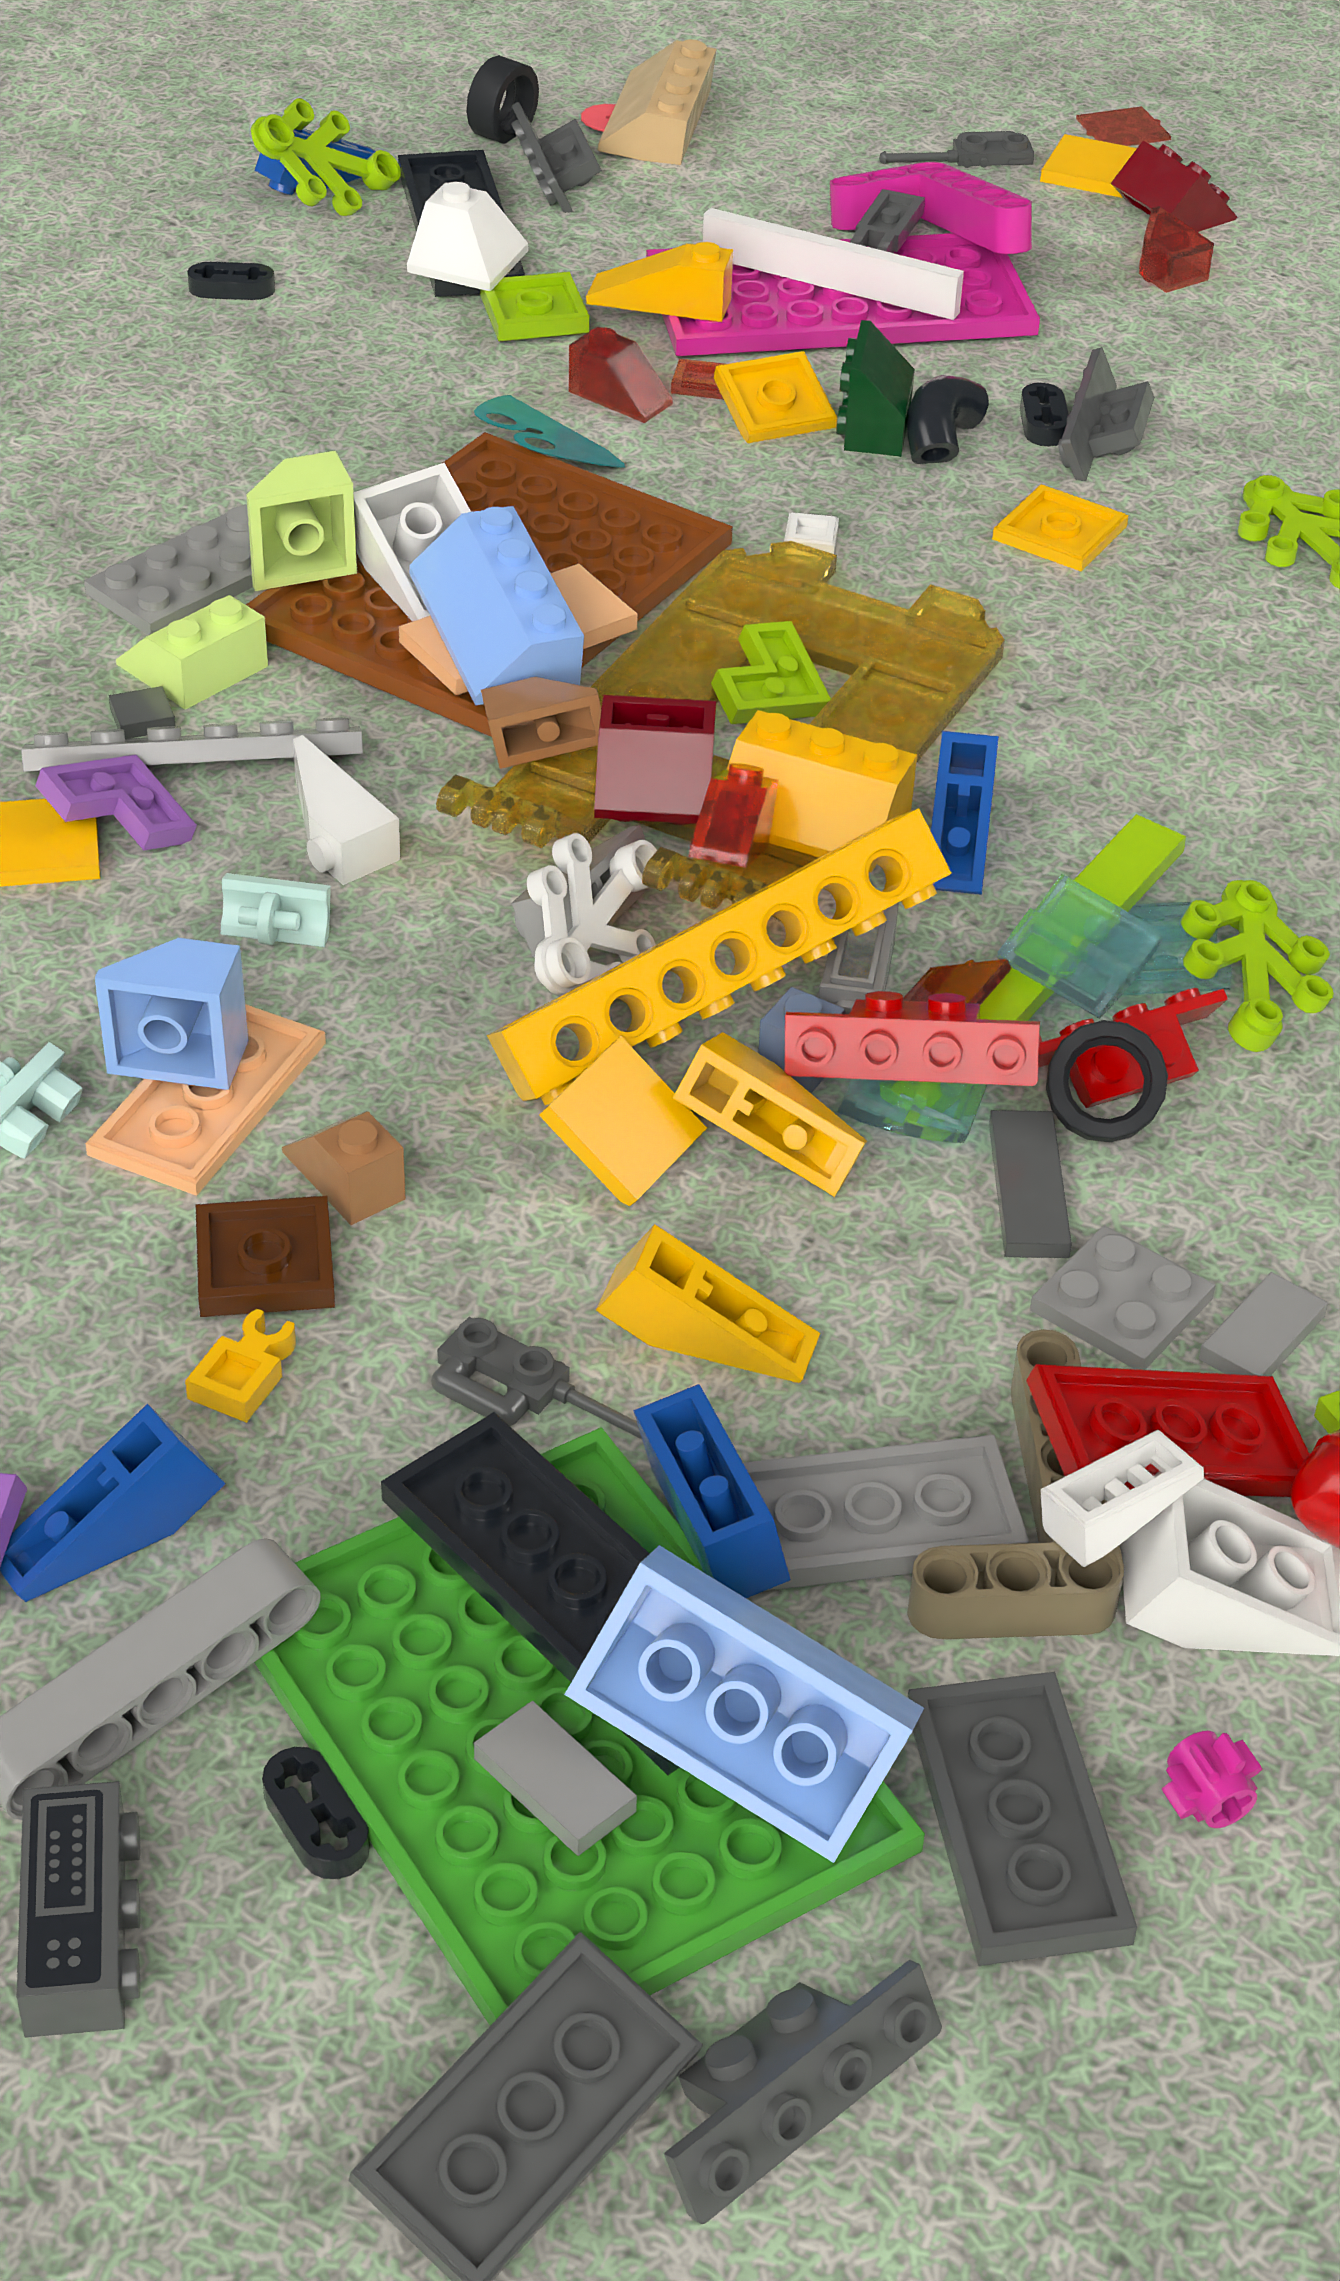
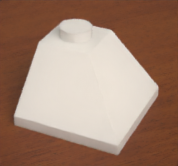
(465, 239)

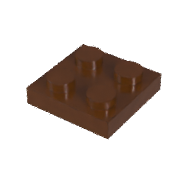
(264, 1256)

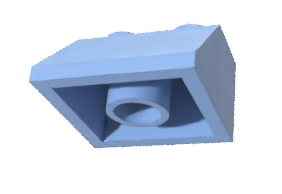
(175, 1013)

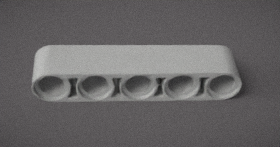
(153, 1671)

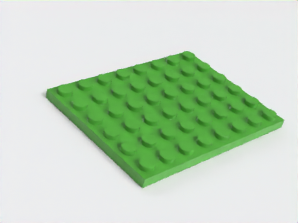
(419, 1667)

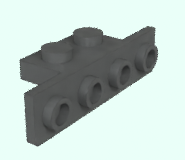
(558, 159)
(1103, 417)
(789, 2079)

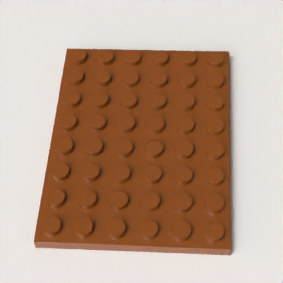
(574, 517)

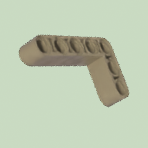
(1018, 1585)

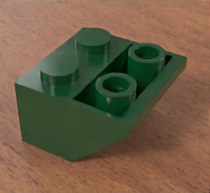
(875, 394)

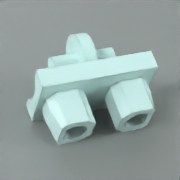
(275, 910)
(37, 1085)

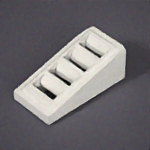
(1093, 1529)

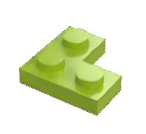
(776, 682)

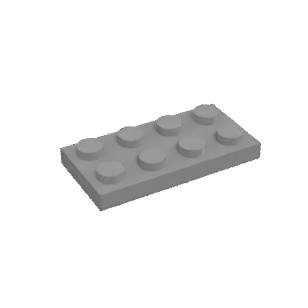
(179, 574)
(885, 1505)

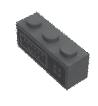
(76, 1910)

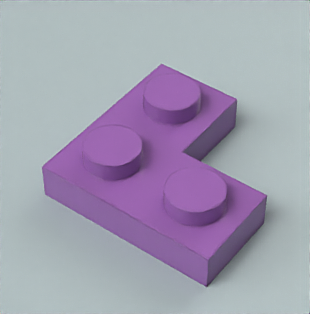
(120, 789)

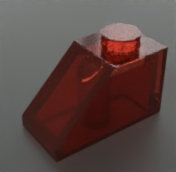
(1173, 253)
(616, 375)
(735, 816)

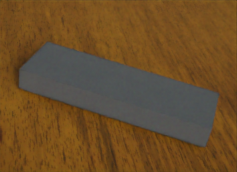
(1029, 1184)

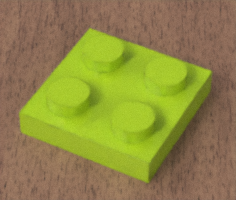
(536, 307)

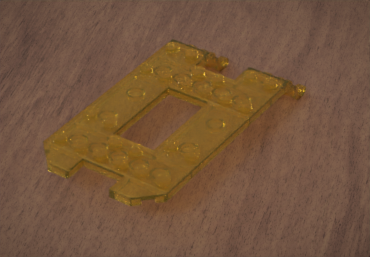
(903, 690)

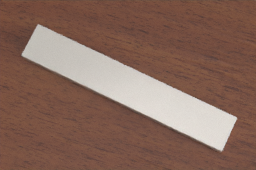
(836, 264)

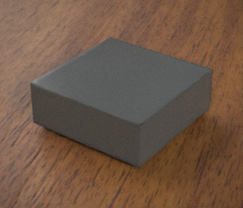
(141, 710)

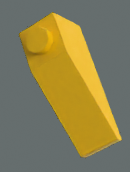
(676, 282)
(769, 1112)
(700, 1310)

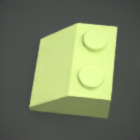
(302, 522)
(201, 652)

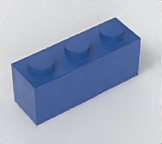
(712, 1493)

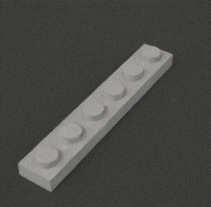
(218, 743)

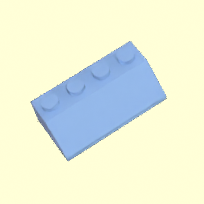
(497, 603)
(744, 1702)

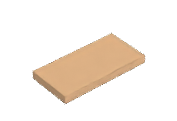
(593, 605)
(190, 1131)

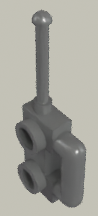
(976, 150)
(527, 1371)

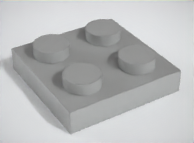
(1122, 1298)

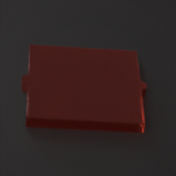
(1124, 126)
(969, 979)

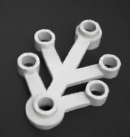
(563, 956)

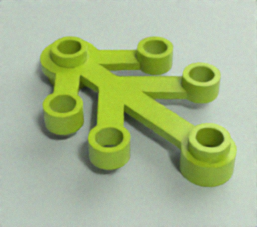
(275, 139)
(1271, 496)
(1253, 912)

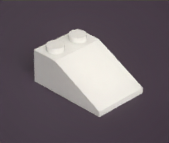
(398, 523)
(1232, 1577)

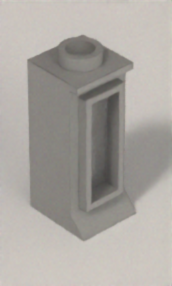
(859, 963)

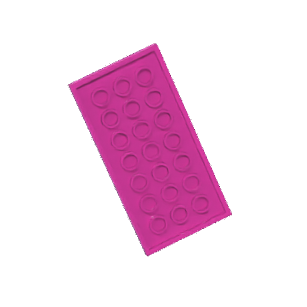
(790, 314)

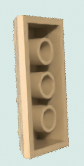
(661, 104)

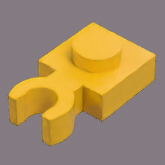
(241, 1374)

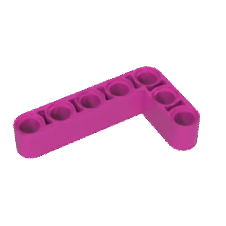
(952, 201)

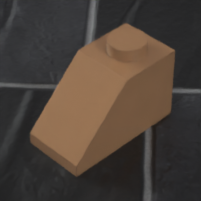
(540, 719)
(353, 1165)

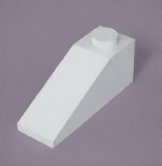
(343, 822)

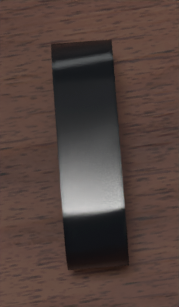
(231, 280)
(1051, 412)
(301, 1820)

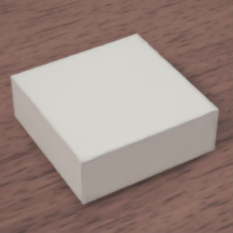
(813, 530)

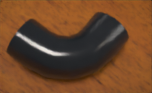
(937, 411)

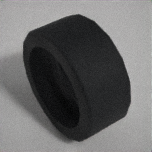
(486, 93)
(1110, 1034)

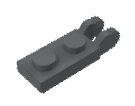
(889, 221)

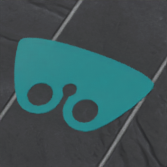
(566, 441)

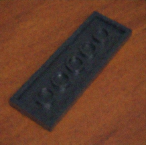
(426, 172)
(521, 1539)

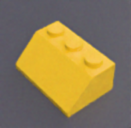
(827, 782)

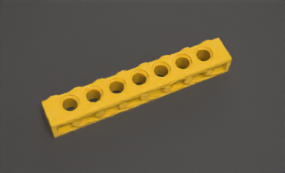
(899, 846)

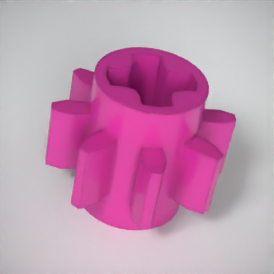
(1212, 1778)

